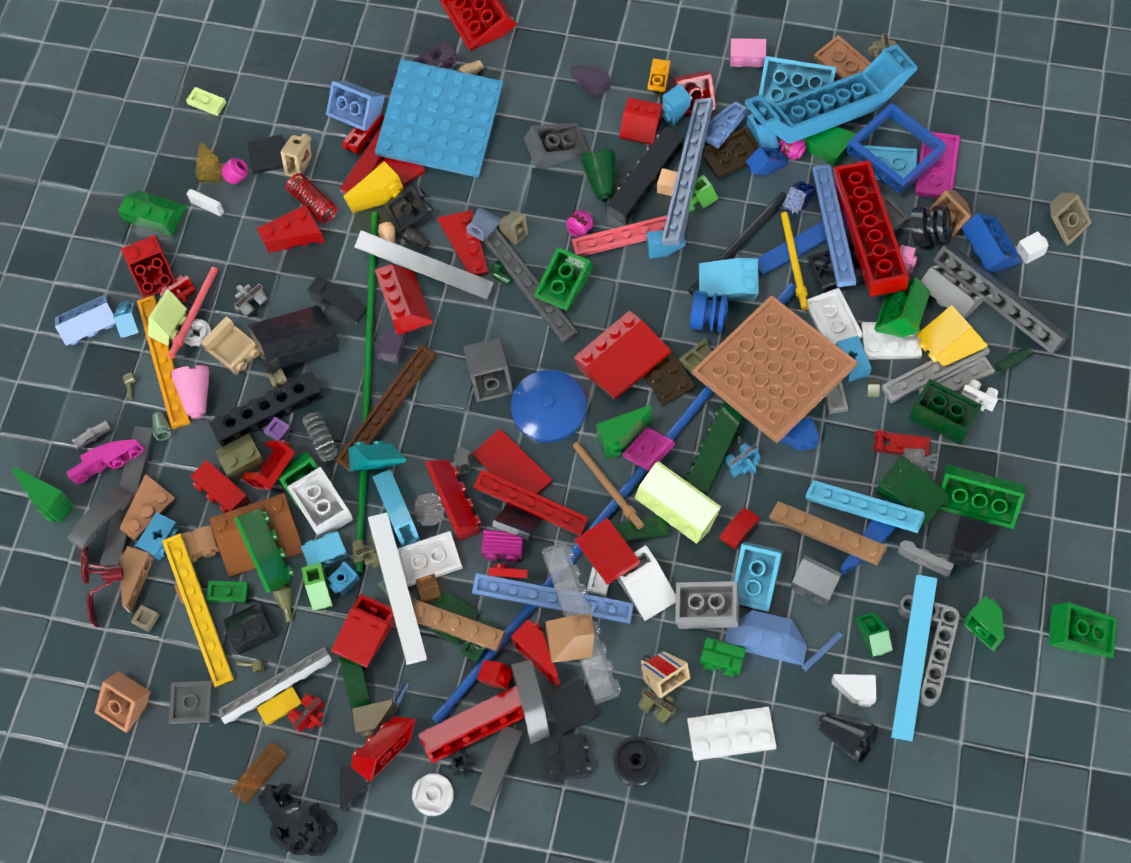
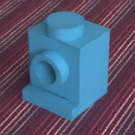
(350, 579)

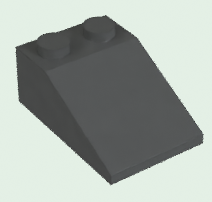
(555, 144)

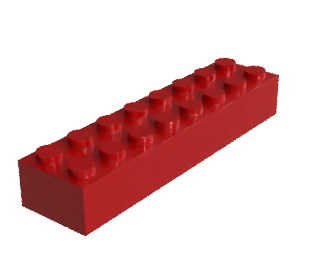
(870, 229)

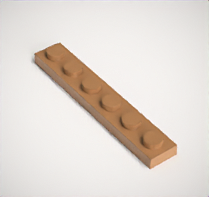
(828, 533)
(457, 625)

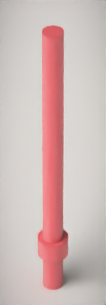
(179, 339)

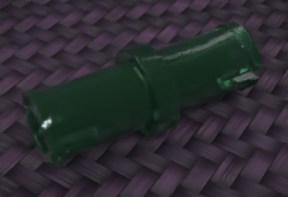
(1013, 359)

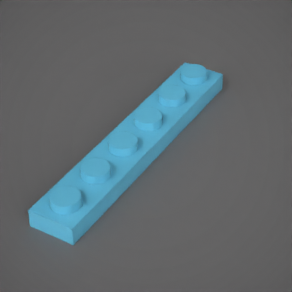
(865, 506)

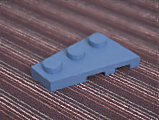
(724, 123)

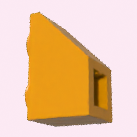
(659, 75)

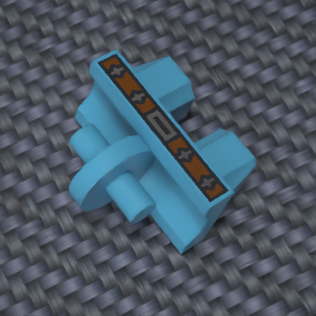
(745, 462)

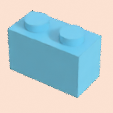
(325, 550)

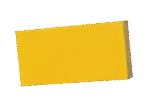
(279, 706)

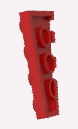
(465, 245)

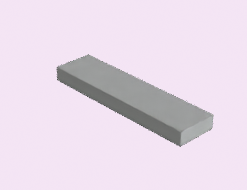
(959, 378)

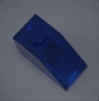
(798, 197)

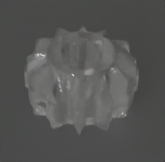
(428, 509)

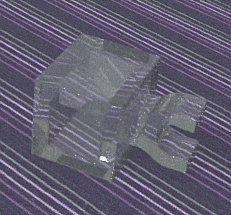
(918, 457)

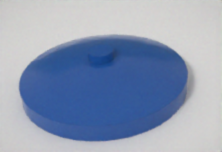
(548, 406)

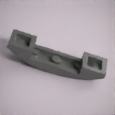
(98, 515)
(531, 701)

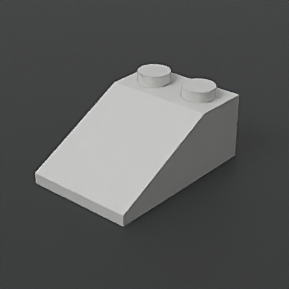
(320, 503)

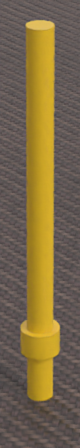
(801, 291)

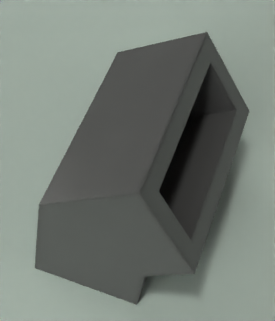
(463, 460)

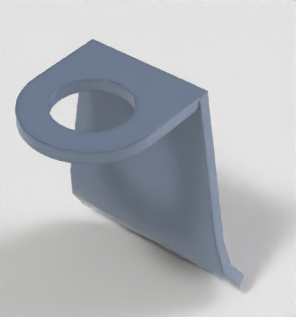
(483, 224)

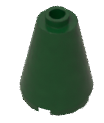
(600, 172)

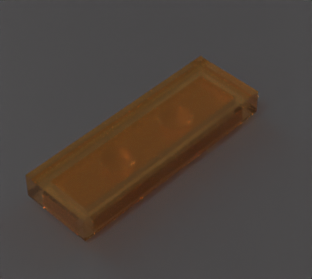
(258, 772)

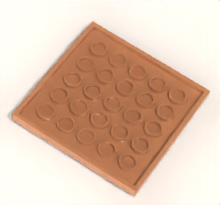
(774, 368)

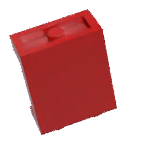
(272, 467)

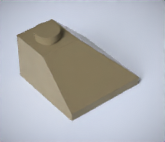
(1069, 216)

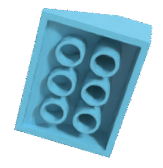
(790, 78)

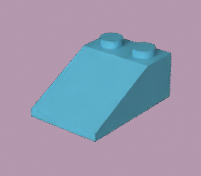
(732, 277)
(757, 575)

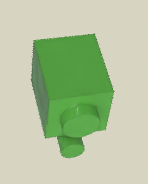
(703, 193)

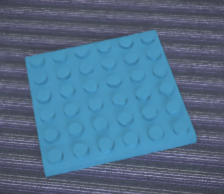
(439, 118)

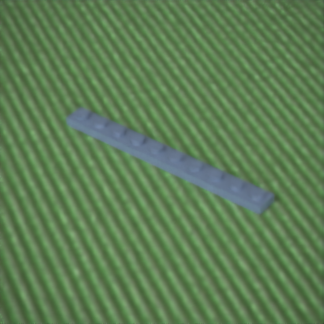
(687, 172)

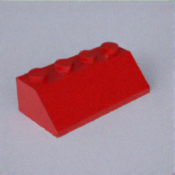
(403, 298)
(453, 498)

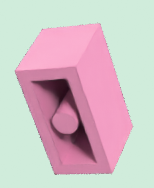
(747, 52)

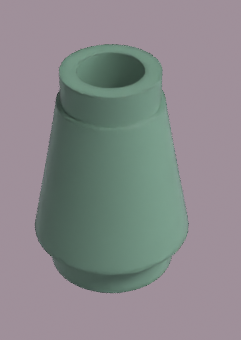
(160, 426)

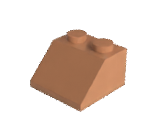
(121, 701)

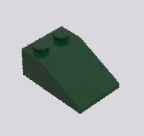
(912, 488)

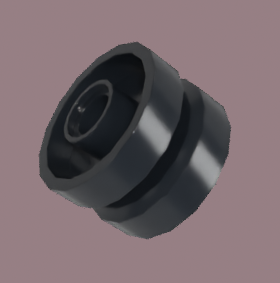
(636, 749)

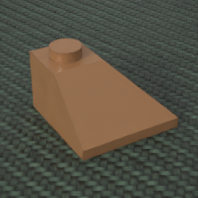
(958, 208)
(570, 638)

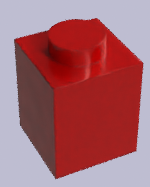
(495, 674)

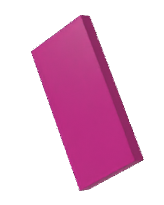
(941, 175)

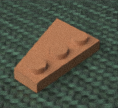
(147, 501)

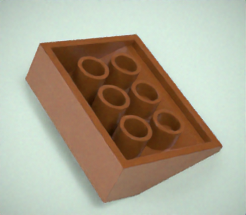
(232, 546)

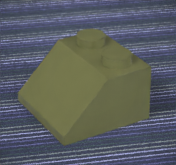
(240, 457)

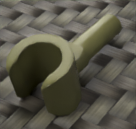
(128, 380)
(257, 665)

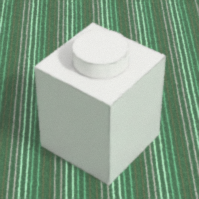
(1032, 247)

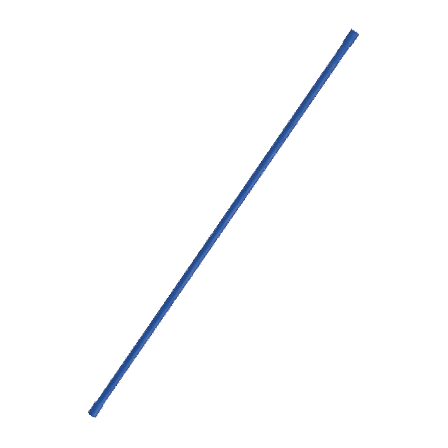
(446, 708)

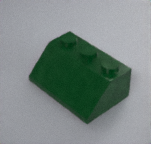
(945, 411)

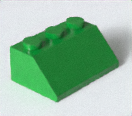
(151, 212)
(903, 310)

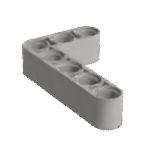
(938, 645)

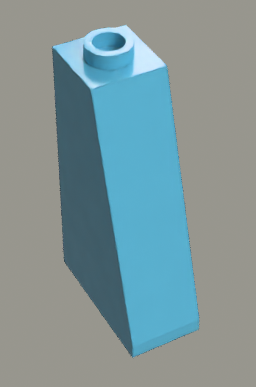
(396, 508)

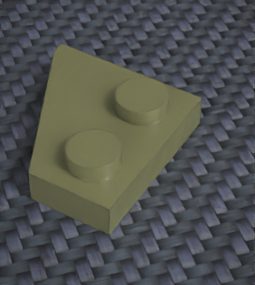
(695, 355)

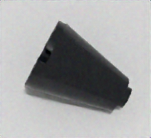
(849, 734)

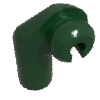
(498, 273)

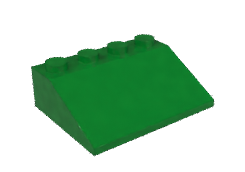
(264, 549)

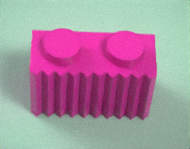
(502, 546)

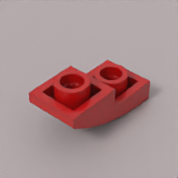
(739, 528)

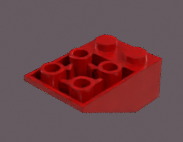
(148, 266)
(364, 630)

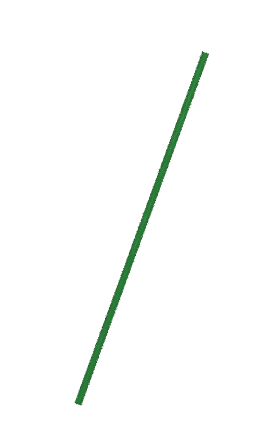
(367, 383)

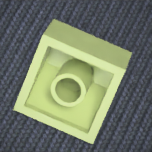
(166, 318)

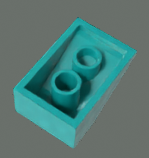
(374, 456)

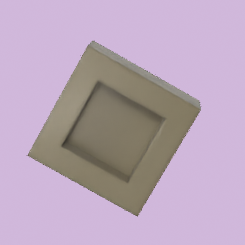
(145, 618)

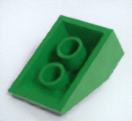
(563, 279)
(619, 432)
(49, 500)
(1082, 630)

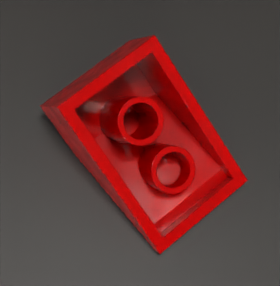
(532, 645)

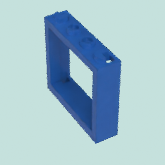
(882, 170)

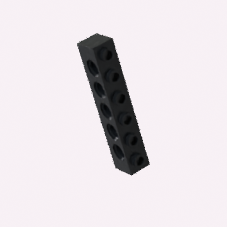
(262, 418)

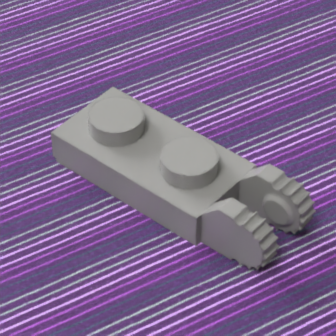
(925, 558)

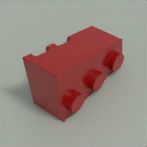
(290, 230)

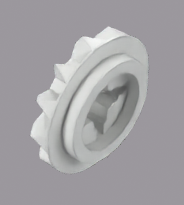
(197, 325)

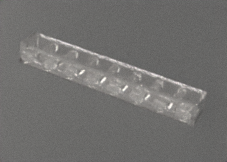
(573, 602)

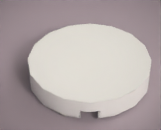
(433, 795)

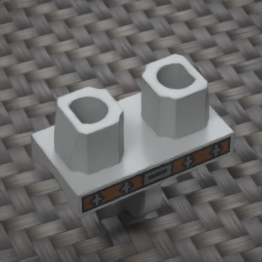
(255, 294)

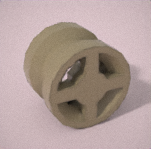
(277, 379)

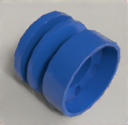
(708, 311)

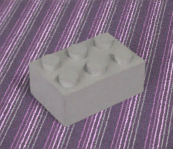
(707, 605)

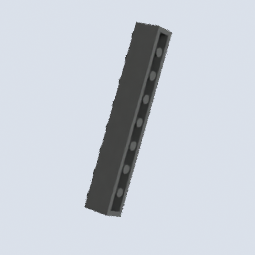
(1001, 298)

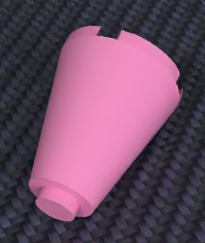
(192, 389)

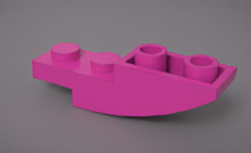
(109, 454)

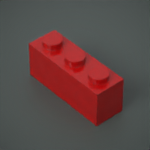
(218, 488)

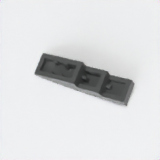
(496, 768)

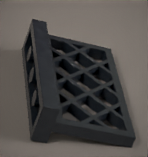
(829, 284)

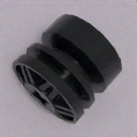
(931, 225)

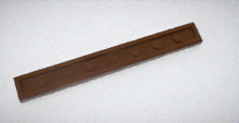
(389, 402)

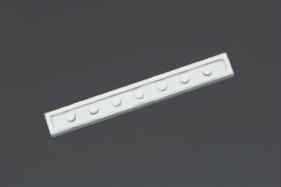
(397, 589)

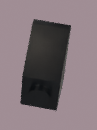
(351, 787)

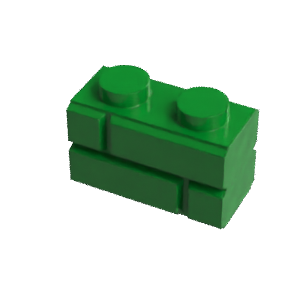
(722, 657)

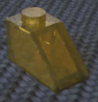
(208, 165)

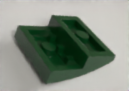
(456, 606)

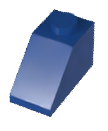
(766, 161)
(802, 435)

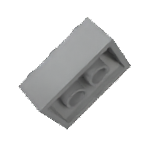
(950, 291)

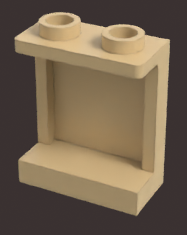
(230, 346)

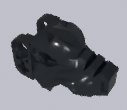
(296, 825)

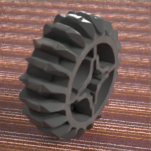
(320, 436)

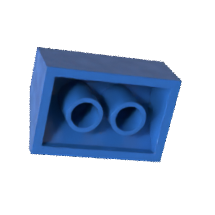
(991, 243)

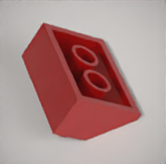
(383, 747)

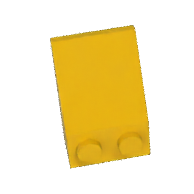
(374, 189)

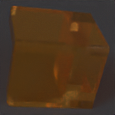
(428, 588)

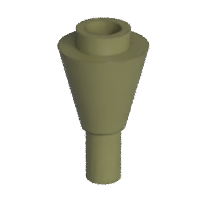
(284, 599)

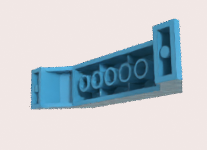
(836, 101)

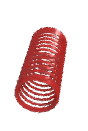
(316, 200)

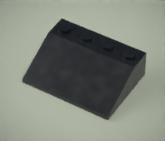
(294, 338)

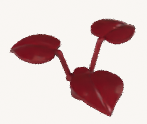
(108, 573)

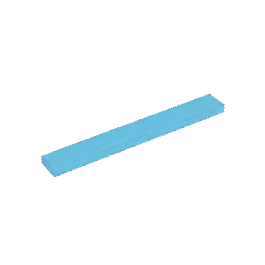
(914, 658)

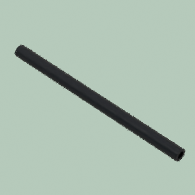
(747, 234)

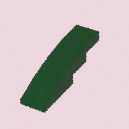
(653, 528)

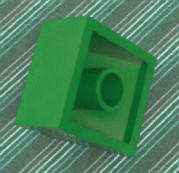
(296, 470)
(986, 622)

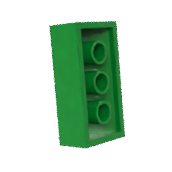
(981, 496)

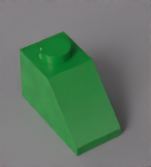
(874, 634)

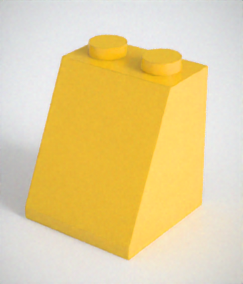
(950, 338)

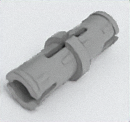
(91, 434)

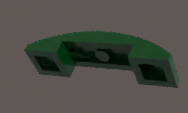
(355, 683)

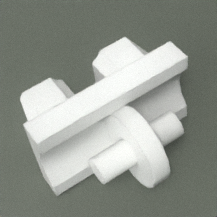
(987, 399)

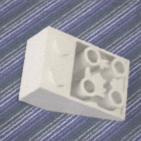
(647, 586)

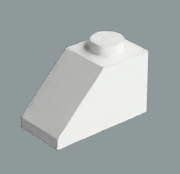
(857, 688)

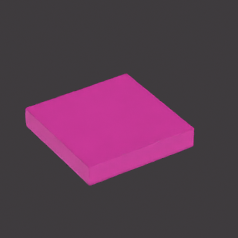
(648, 449)

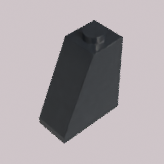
(971, 540)

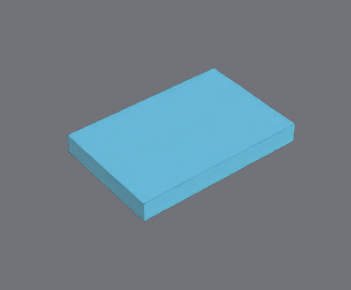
(899, 159)

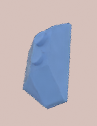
(769, 637)

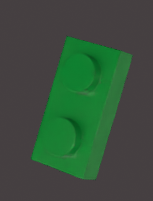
(227, 592)

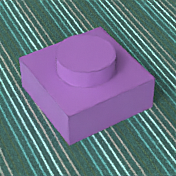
(277, 429)

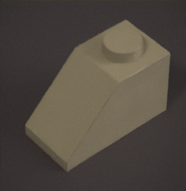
(514, 227)
(371, 717)

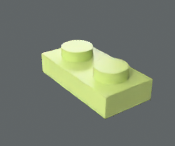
(206, 101)

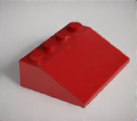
(479, 20)
(621, 355)

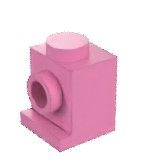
(908, 258)

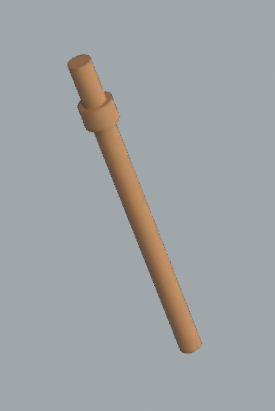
(628, 511)

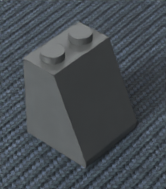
(488, 370)

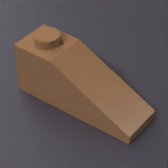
(135, 570)

